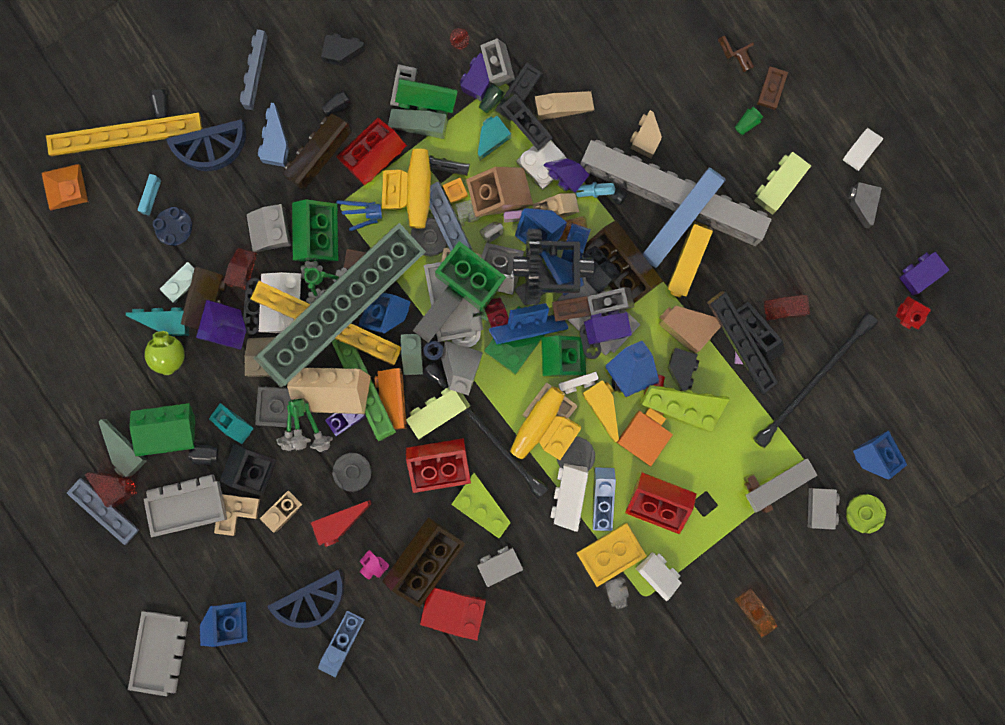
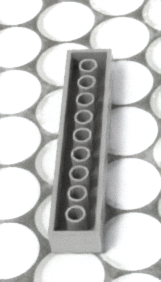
(670, 192)

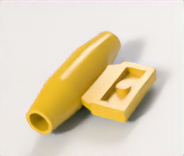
(409, 189)
(546, 428)

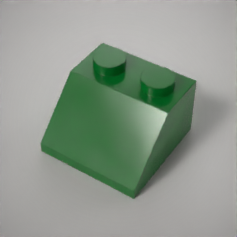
(563, 356)

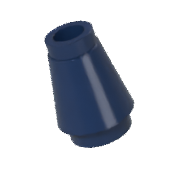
(429, 346)

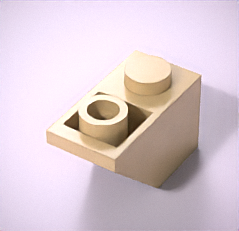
(648, 136)
(561, 204)
(281, 511)

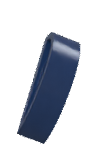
(205, 135)
(298, 595)

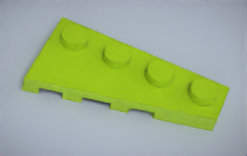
(690, 407)

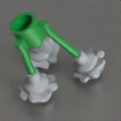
(313, 275)
(289, 442)

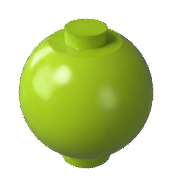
(164, 353)

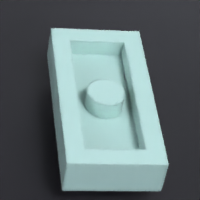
(178, 283)

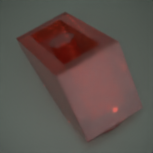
(240, 268)
(787, 307)

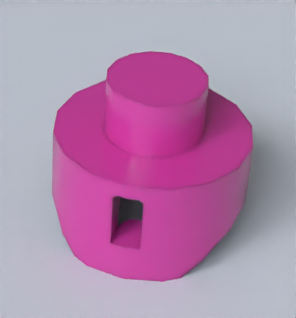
(371, 565)

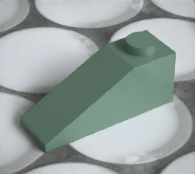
(419, 122)
(120, 450)

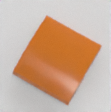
(644, 438)

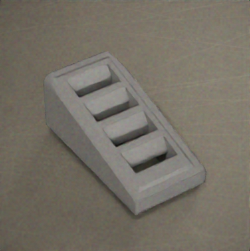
(406, 70)
(491, 231)

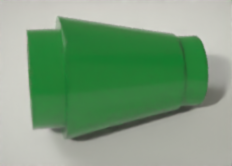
(748, 121)

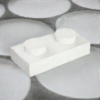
(586, 381)

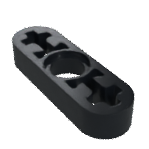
(249, 291)

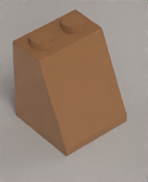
(499, 191)
(689, 327)

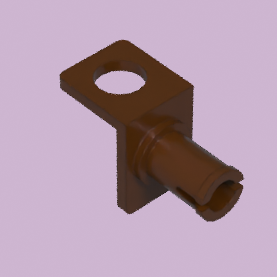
(741, 54)

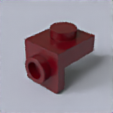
(496, 313)

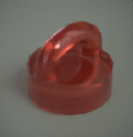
(459, 38)

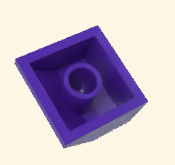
(222, 325)

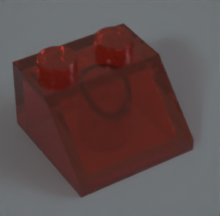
(111, 488)

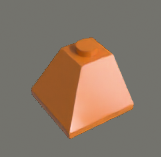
(64, 187)

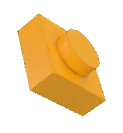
(455, 190)
(655, 415)

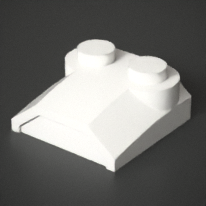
(533, 163)

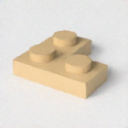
(235, 507)

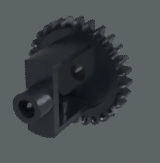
(529, 266)

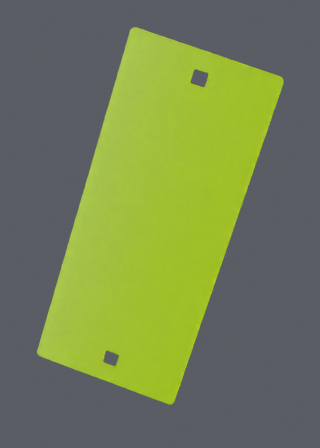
(691, 457)

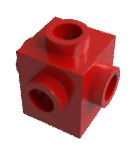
(912, 313)

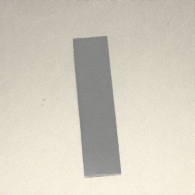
(781, 485)

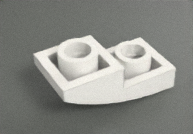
(863, 149)

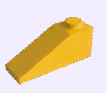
(602, 403)

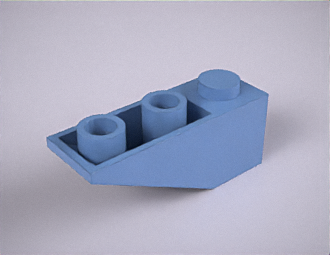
(275, 145)
(603, 498)
(340, 644)

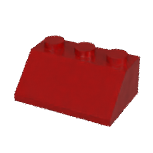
(371, 151)
(438, 465)
(661, 503)

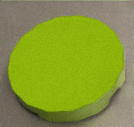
(865, 513)

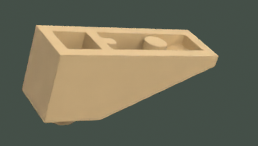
(563, 104)

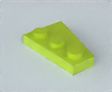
(481, 507)

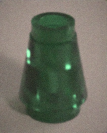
(491, 98)

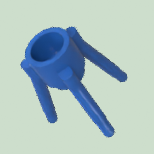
(371, 209)

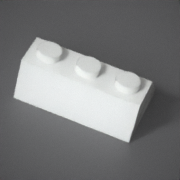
(270, 320)
(569, 496)

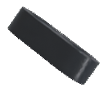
(585, 345)

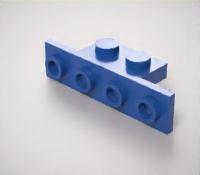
(527, 323)

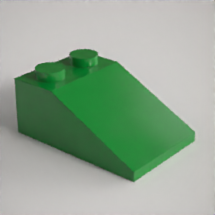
(513, 354)

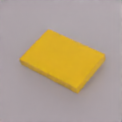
(611, 554)

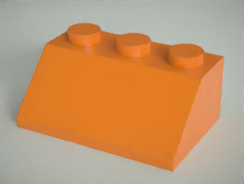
(392, 395)

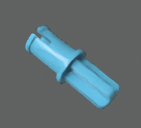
(596, 190)

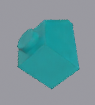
(492, 136)
(231, 423)

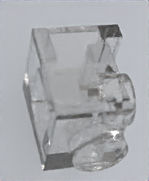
(466, 212)
(617, 593)

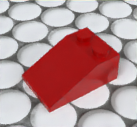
(334, 526)
(453, 613)

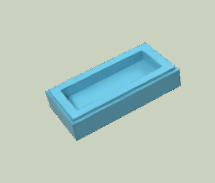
(149, 194)

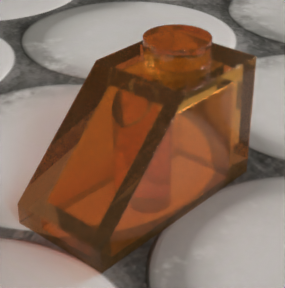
(756, 613)

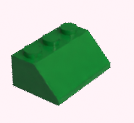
(425, 96)
(314, 231)
(470, 276)
(162, 429)

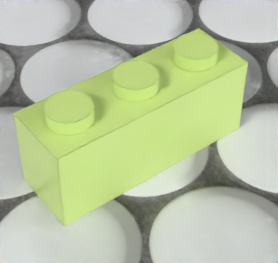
(781, 182)
(437, 412)

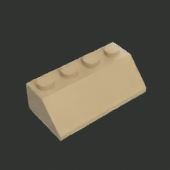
(331, 389)

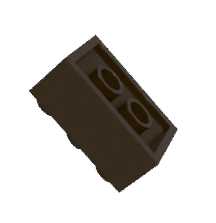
(203, 287)

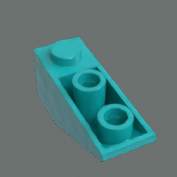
(162, 320)

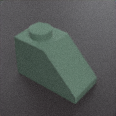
(412, 354)

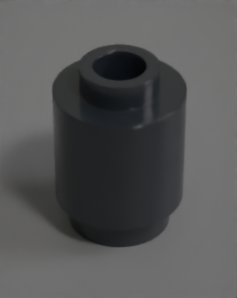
(203, 454)

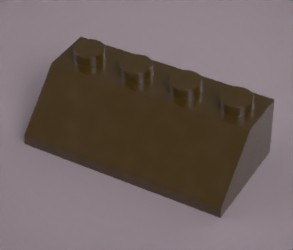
(317, 151)
(623, 253)
(423, 562)

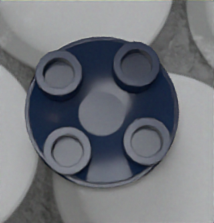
(173, 226)

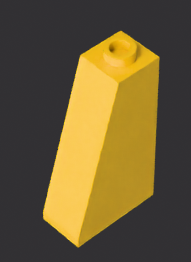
(689, 258)

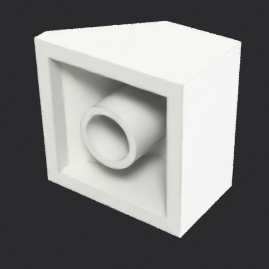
(659, 576)

